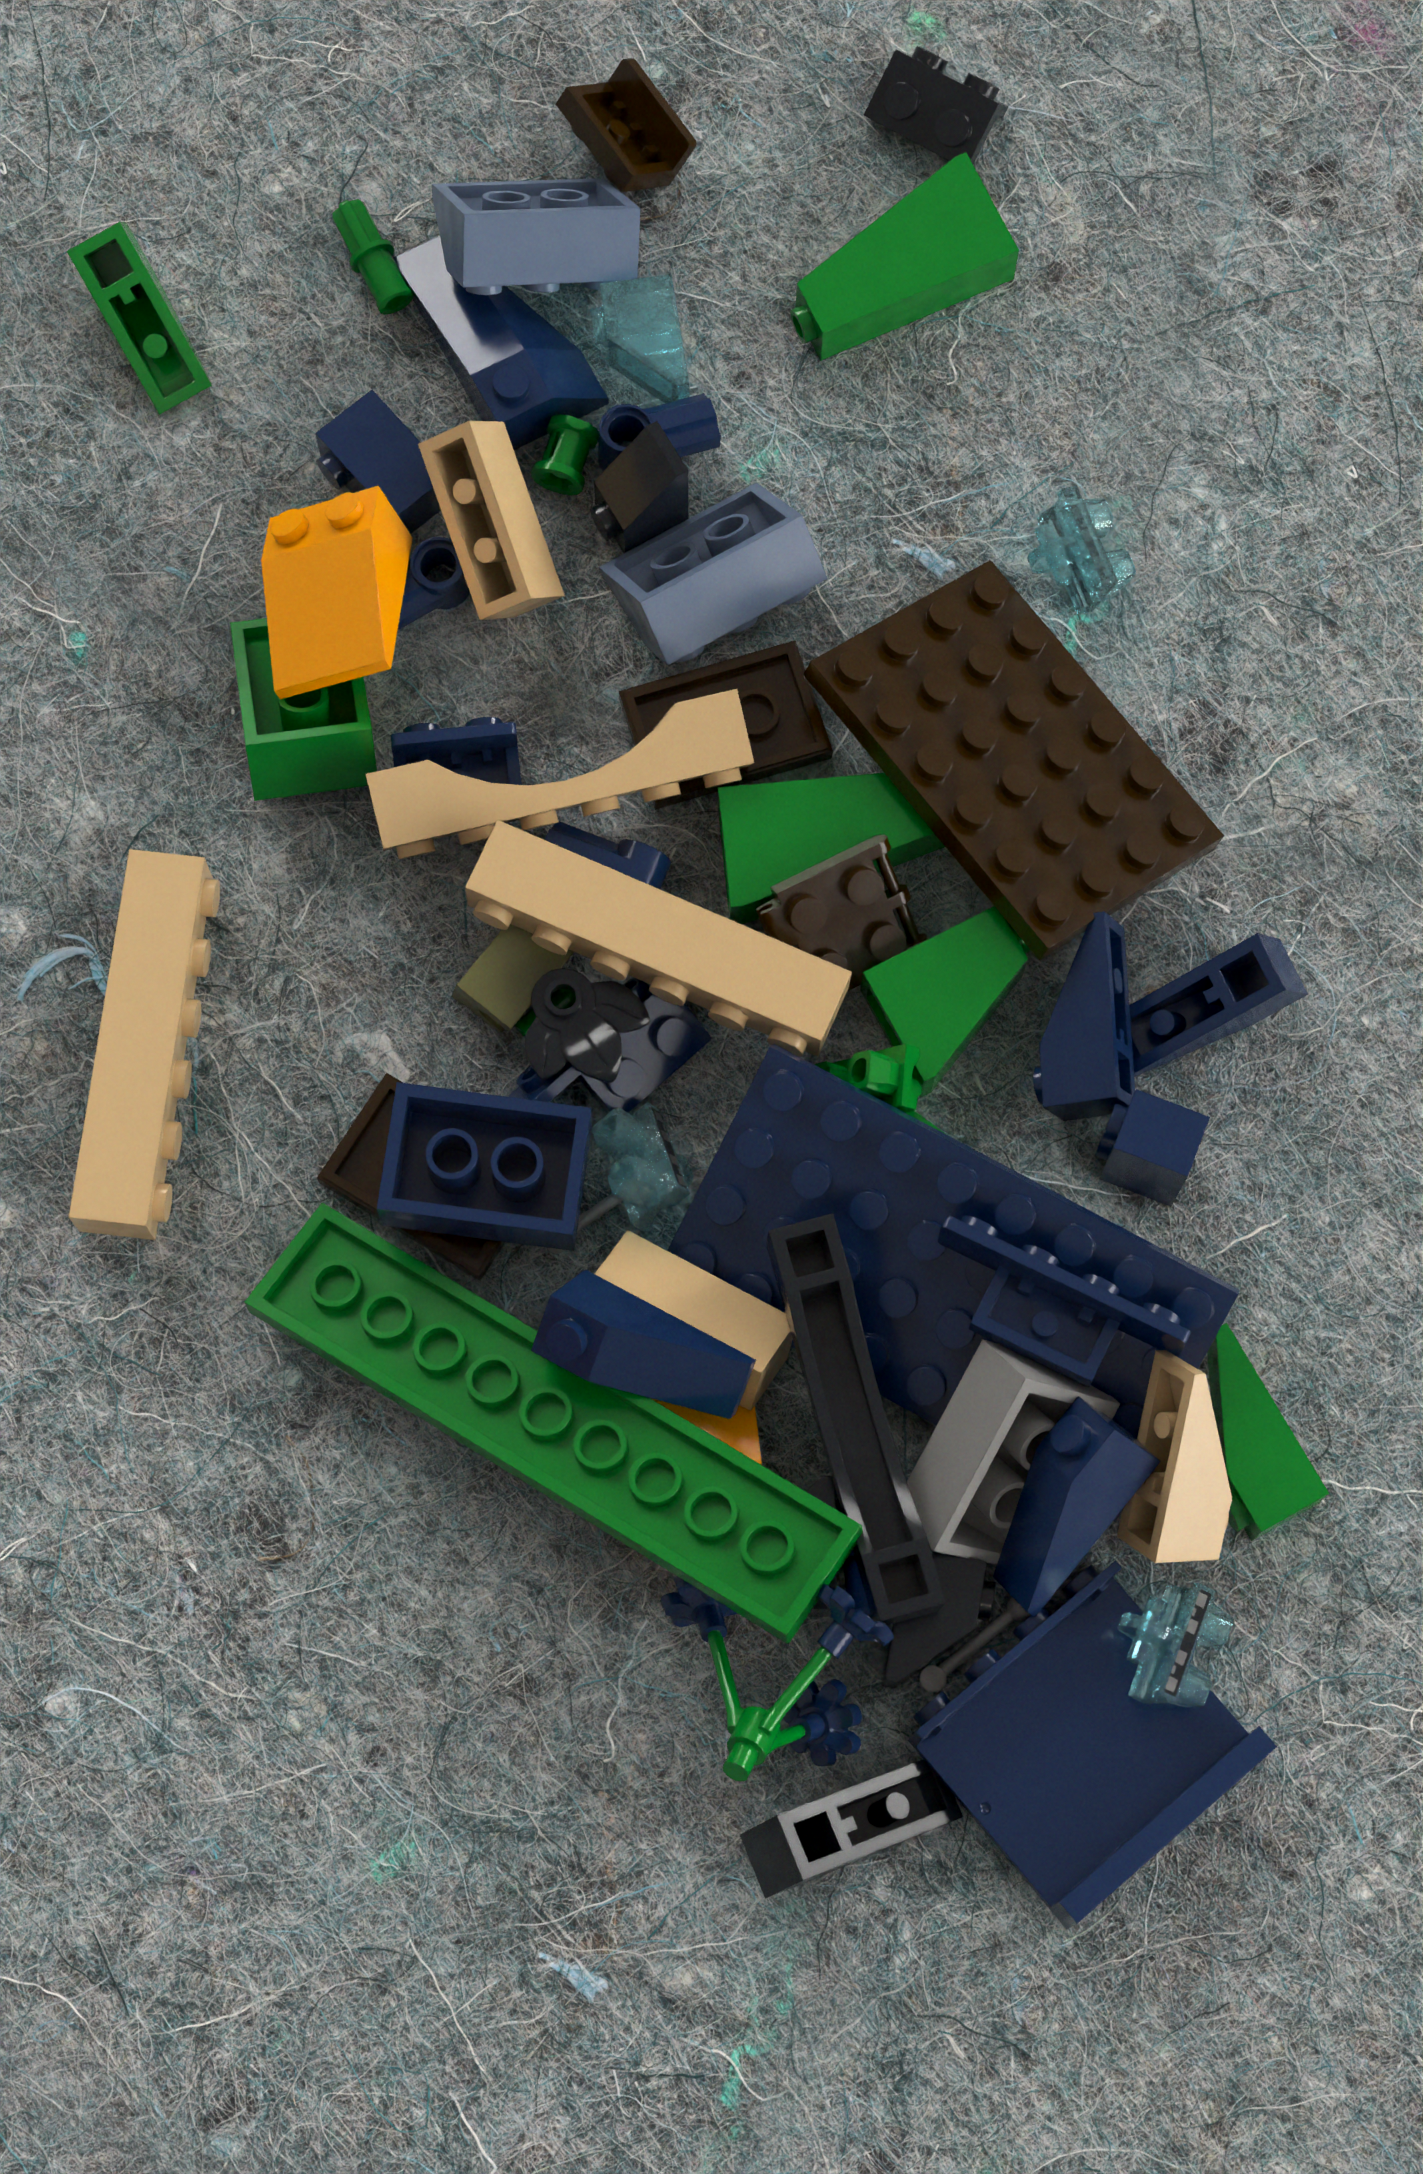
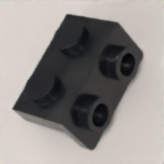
(933, 106)

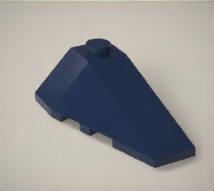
(501, 350)

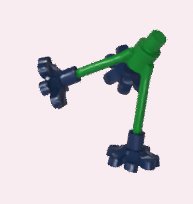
(814, 1716)

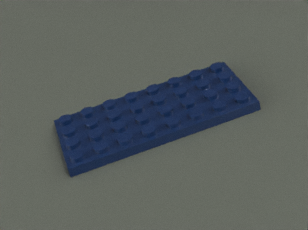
(826, 1147)

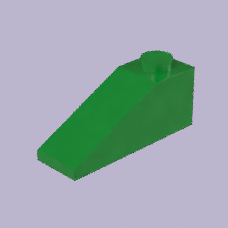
(140, 316)
(1262, 1457)

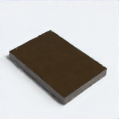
(775, 704)
(356, 1175)

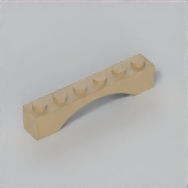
(430, 802)

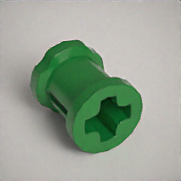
(565, 455)

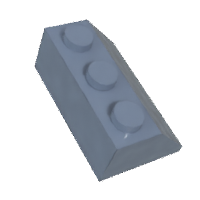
(536, 233)
(715, 573)

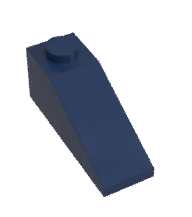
(1213, 1001)
(1089, 1036)
(639, 1348)
(1069, 1498)

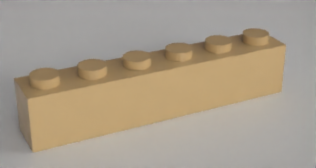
(656, 939)
(143, 1045)

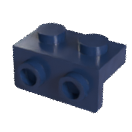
(479, 750)

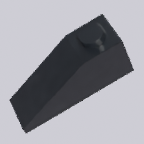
(848, 1826)

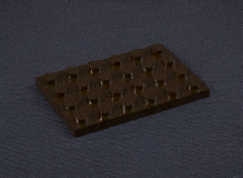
(1013, 757)

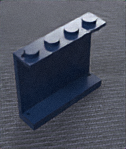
(1067, 1764)

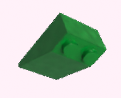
(303, 740)

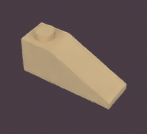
(1187, 1497)

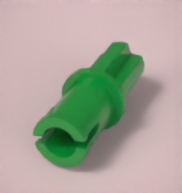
(372, 256)

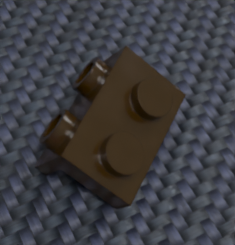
(629, 128)

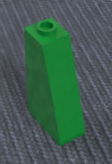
(908, 263)
(793, 825)

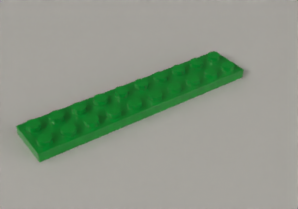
(583, 1444)

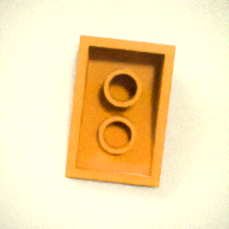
(334, 590)

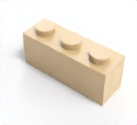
(491, 519)
(703, 1303)

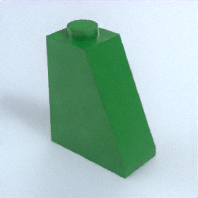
(945, 990)

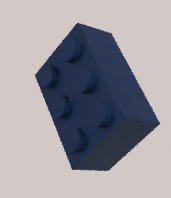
(485, 1166)

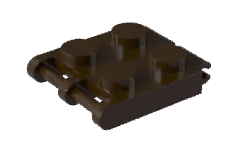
(843, 911)

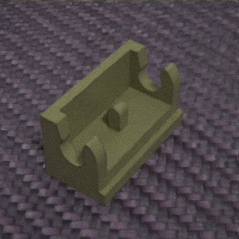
(504, 976)

